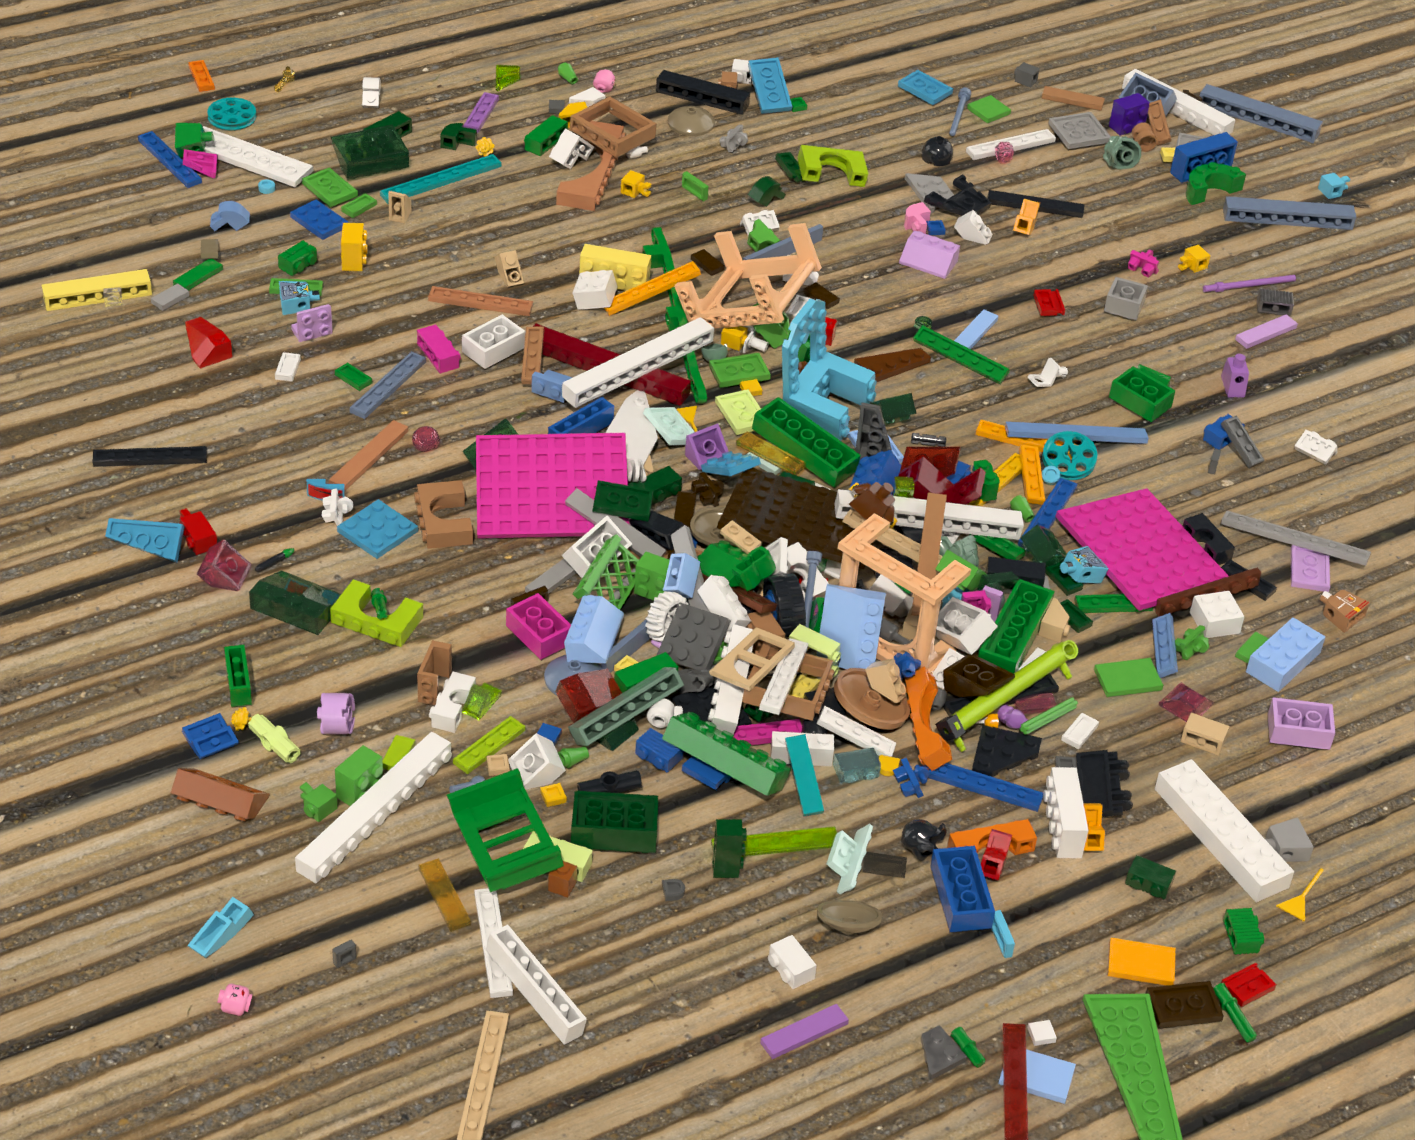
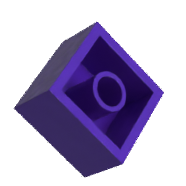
(1128, 113)

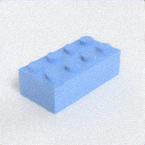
(1285, 654)

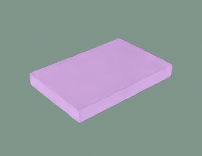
(1309, 569)

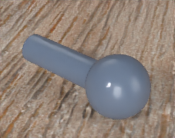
(474, 780)

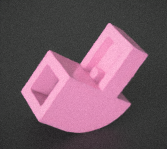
(916, 217)

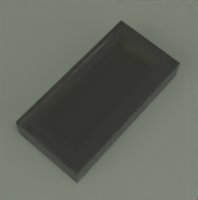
(885, 864)

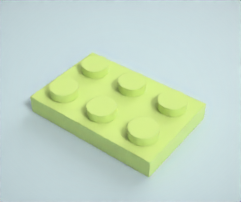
(738, 410)

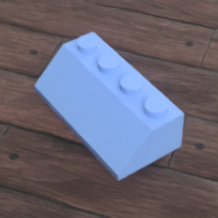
(593, 630)

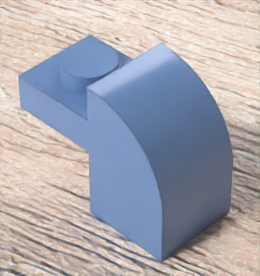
(230, 213)

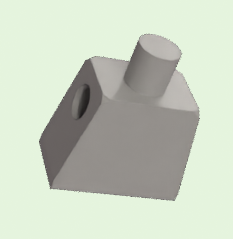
(1290, 841)

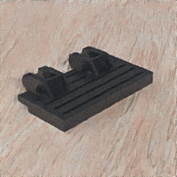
(1100, 781)

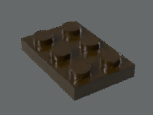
(1185, 1004)

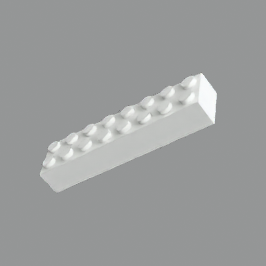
(1224, 830)

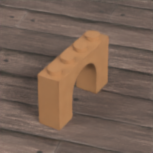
(439, 531)

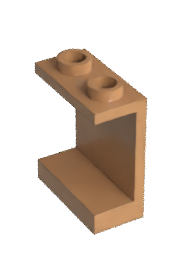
(435, 663)

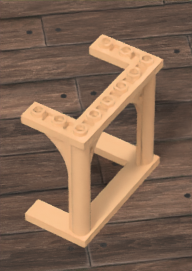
(757, 270)
(857, 549)

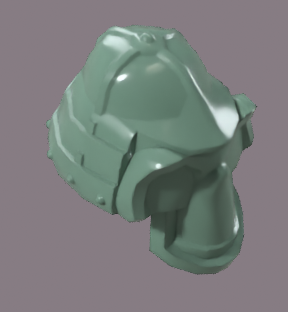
(1122, 152)
(964, 548)

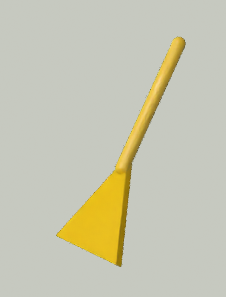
(688, 414)
(1296, 905)

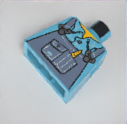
(296, 296)
(1084, 566)

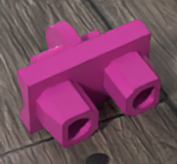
(1145, 261)

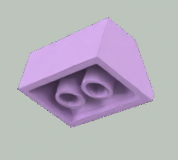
(930, 254)

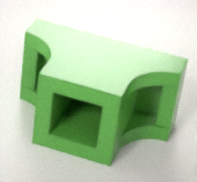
(761, 236)

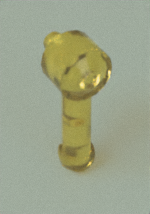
(288, 76)

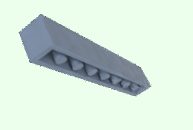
(1262, 113)
(1289, 213)

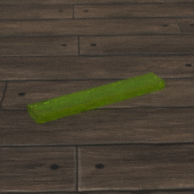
(788, 841)

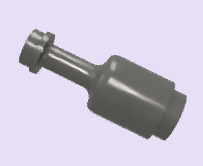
(890, 633)

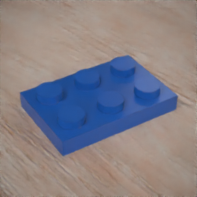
(318, 219)

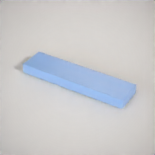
(977, 329)

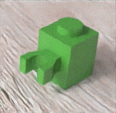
(318, 801)

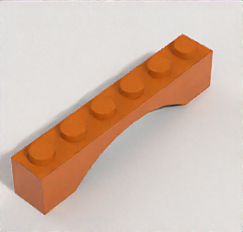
(921, 693)

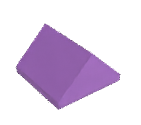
(705, 445)

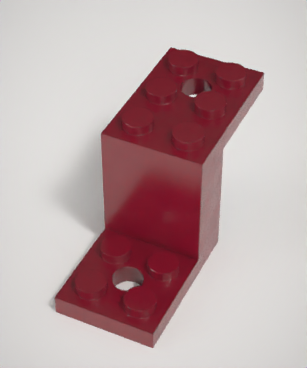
(930, 480)

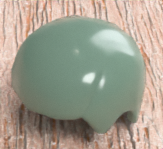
(714, 351)

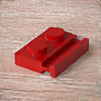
(1049, 302)
(1249, 984)

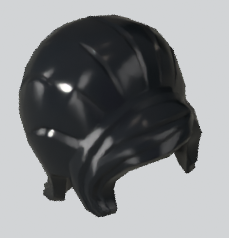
(921, 837)

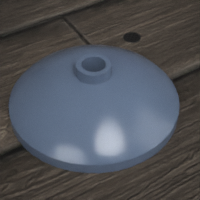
(561, 669)

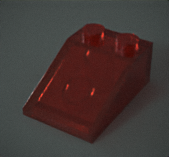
(942, 458)
(586, 692)

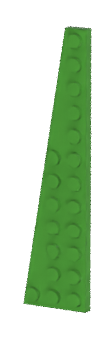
(1135, 1055)

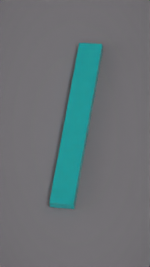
(444, 177)

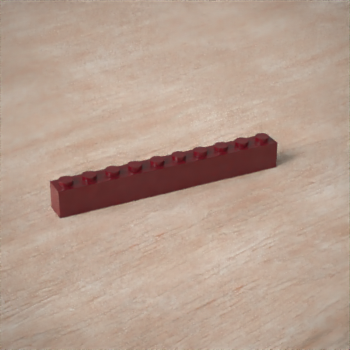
(587, 356)

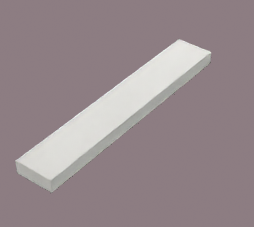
(1019, 142)
(783, 678)
(489, 921)

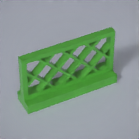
(600, 565)

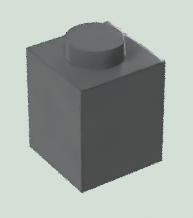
(1026, 74)

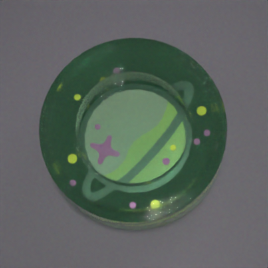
(923, 320)

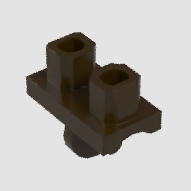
(710, 489)

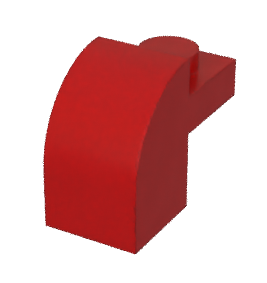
(995, 854)

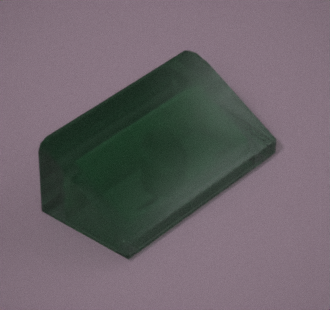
(998, 581)
(619, 735)

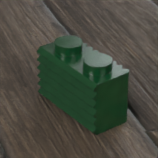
(1150, 877)

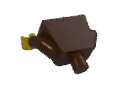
(874, 499)

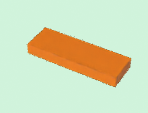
(201, 75)

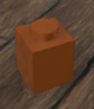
(563, 879)

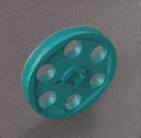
(231, 113)
(1076, 452)

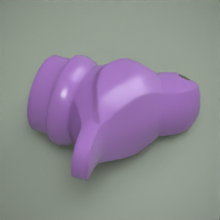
(1011, 717)

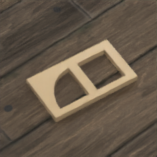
(725, 668)

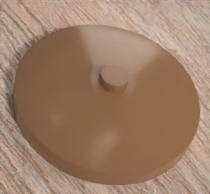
(867, 704)

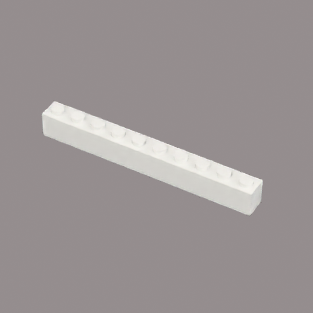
(637, 362)
(957, 517)
(373, 807)

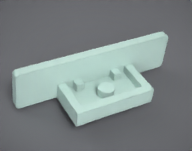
(847, 856)

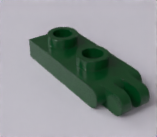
(789, 165)

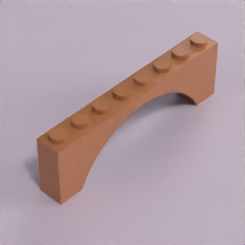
(587, 190)

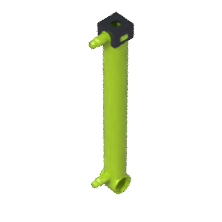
(955, 725)

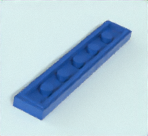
(169, 159)
(1055, 501)
(987, 786)

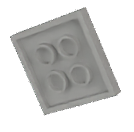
(1079, 130)

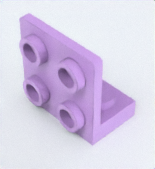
(313, 323)

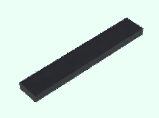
(1046, 205)
(149, 456)
(1044, 685)

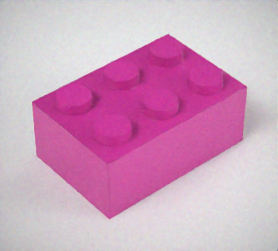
(538, 625)

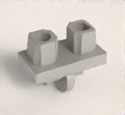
(734, 138)

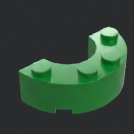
(1213, 176)

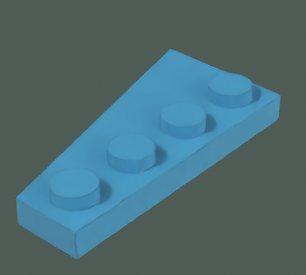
(152, 537)

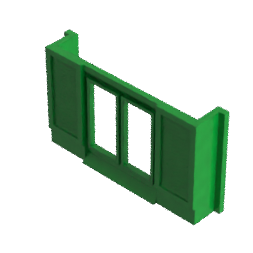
(493, 803)

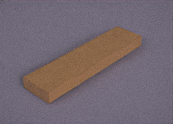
(1073, 98)
(532, 353)

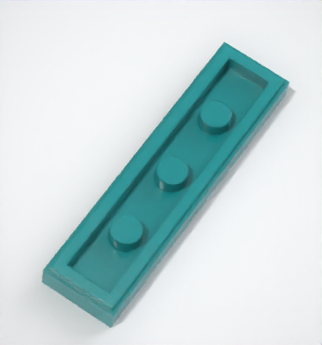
(804, 775)

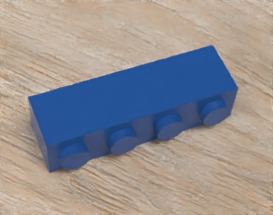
(586, 420)

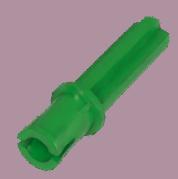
(379, 602)
(1229, 1004)

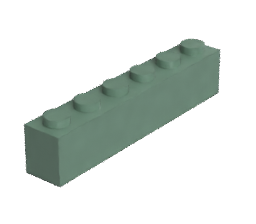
(625, 706)

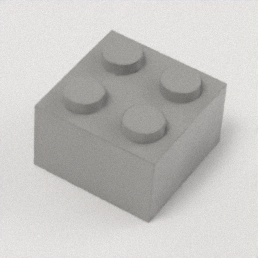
(1126, 298)

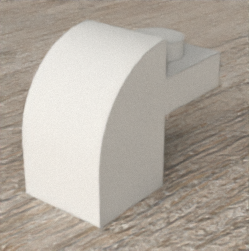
(371, 92)

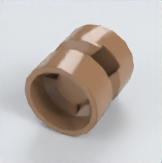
(1144, 136)

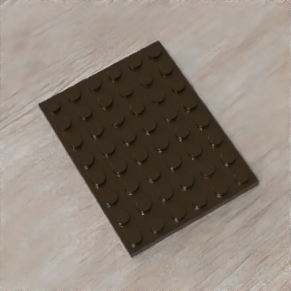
(787, 508)

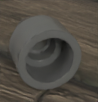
(939, 699)

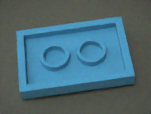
(925, 87)
(730, 464)

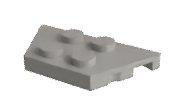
(925, 184)

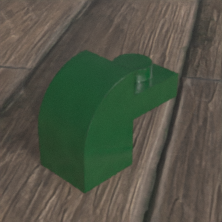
(456, 134)
(765, 189)

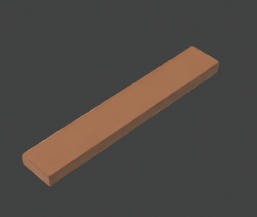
(480, 301)
(369, 454)

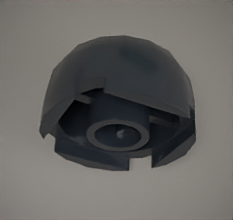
(937, 151)

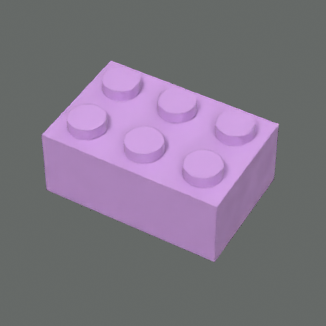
(1301, 723)

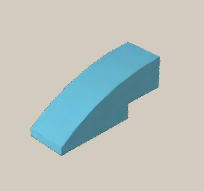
(221, 928)

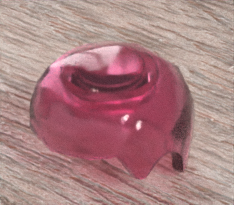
(425, 438)

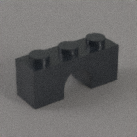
(1215, 542)

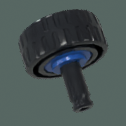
(788, 595)

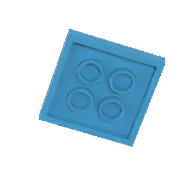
(377, 529)

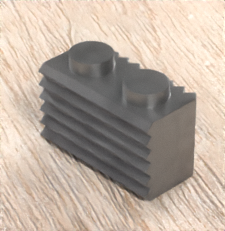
(1275, 302)

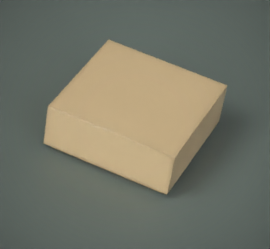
(497, 764)

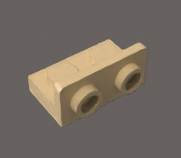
(739, 537)

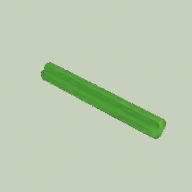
(1048, 715)

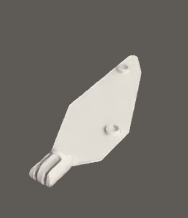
(639, 433)

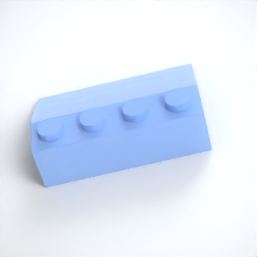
(854, 621)

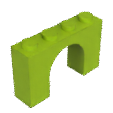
(851, 162)
(393, 630)

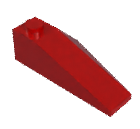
(207, 342)

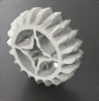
(661, 614)

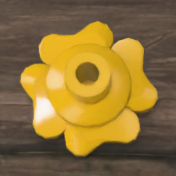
(485, 146)
(240, 718)

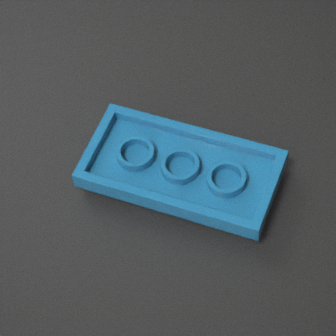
(770, 85)

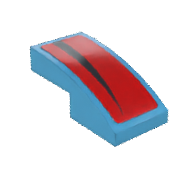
(319, 489)

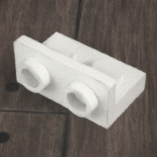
(767, 217)
(1316, 446)

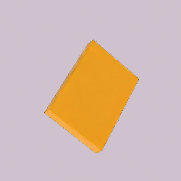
(1141, 962)

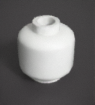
(660, 713)

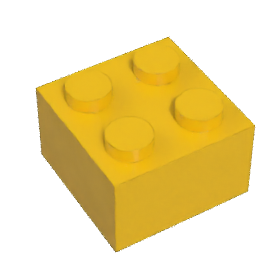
(353, 246)

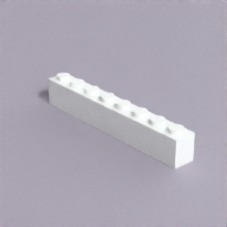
(1193, 110)

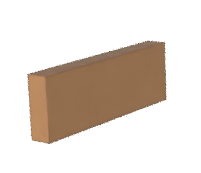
(1159, 122)

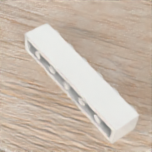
(729, 696)
(536, 984)

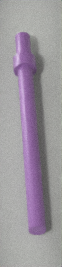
(1220, 286)

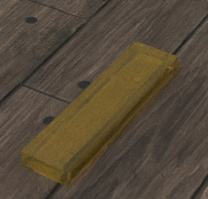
(770, 453)
(444, 895)

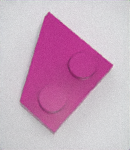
(201, 162)

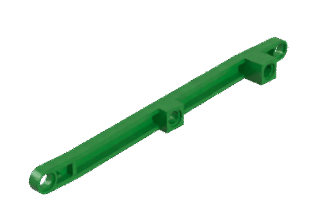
(675, 314)

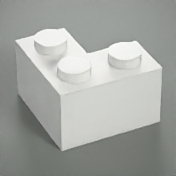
(569, 148)

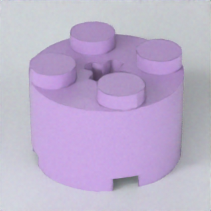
(336, 713)

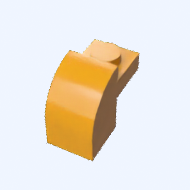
(1027, 219)
(1096, 833)

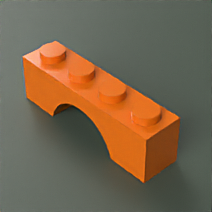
(1022, 839)

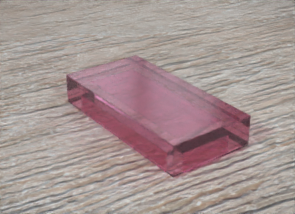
(1035, 703)

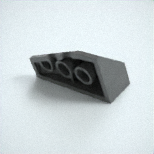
(872, 433)

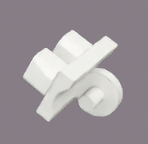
(336, 507)

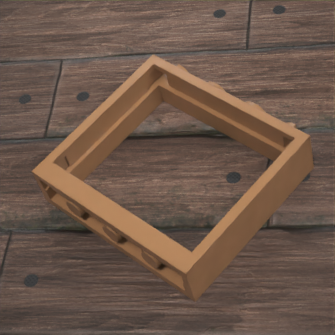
(581, 125)
(794, 705)

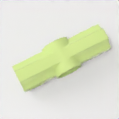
(274, 738)

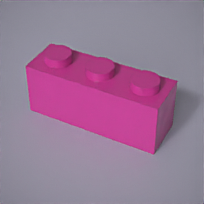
(438, 348)

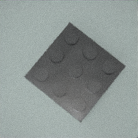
(694, 637)

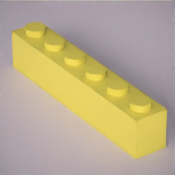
(90, 290)

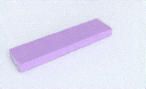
(1266, 331)

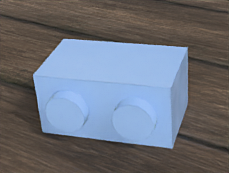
(681, 574)

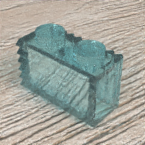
(857, 765)

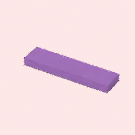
(481, 111)
(804, 1031)

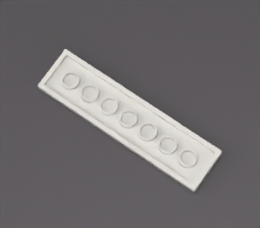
(257, 159)

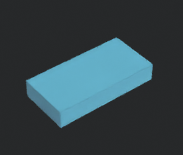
(1003, 935)

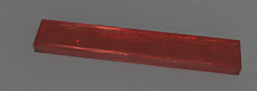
(1015, 1082)

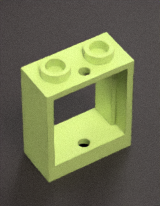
(819, 643)

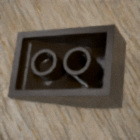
(974, 677)

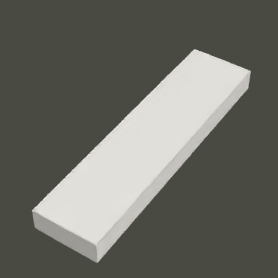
(855, 732)

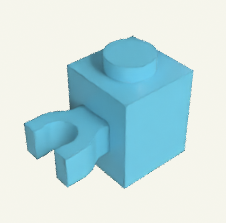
(1332, 185)

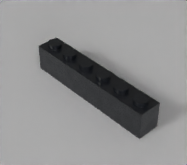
(702, 92)

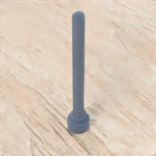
(964, 95)
(813, 559)

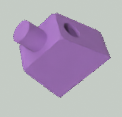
(1235, 369)

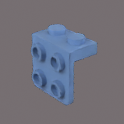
(549, 384)

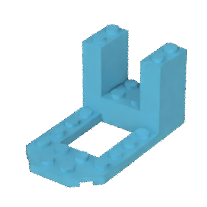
(822, 374)

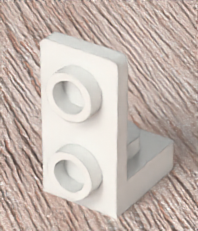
(949, 658)

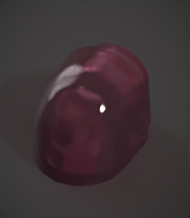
(1004, 152)

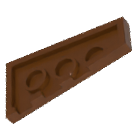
(894, 363)

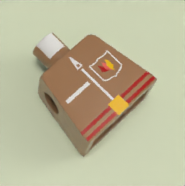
(1344, 609)

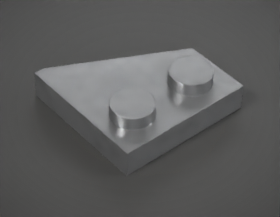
(940, 1052)

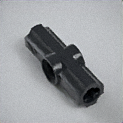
(612, 782)

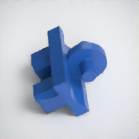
(906, 664)
(905, 772)

